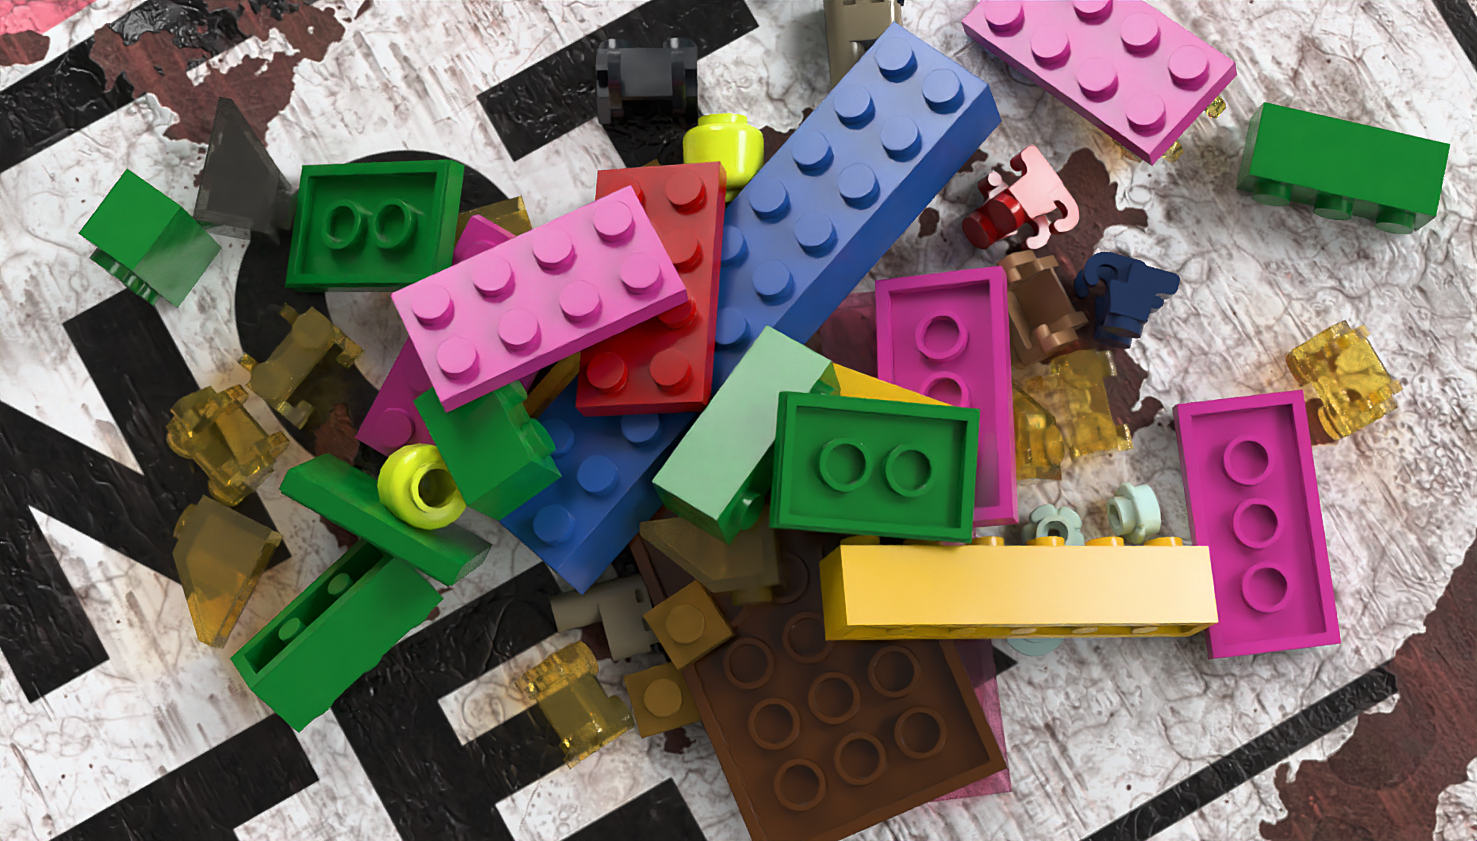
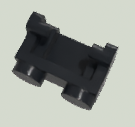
(647, 75)

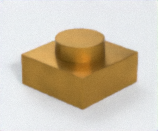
(689, 625)
(660, 699)

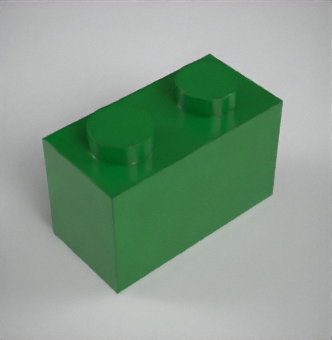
(492, 448)

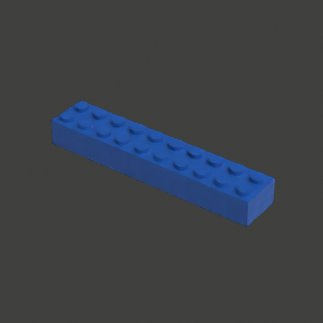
(787, 261)

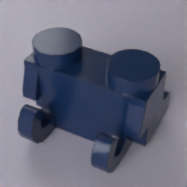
(1129, 296)

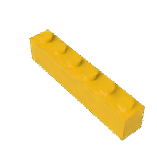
(1016, 590)

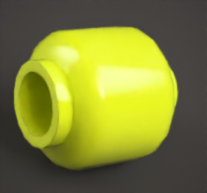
(730, 141)
(402, 492)

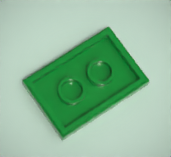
(373, 225)
(874, 467)
(353, 503)

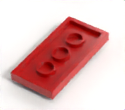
(670, 357)

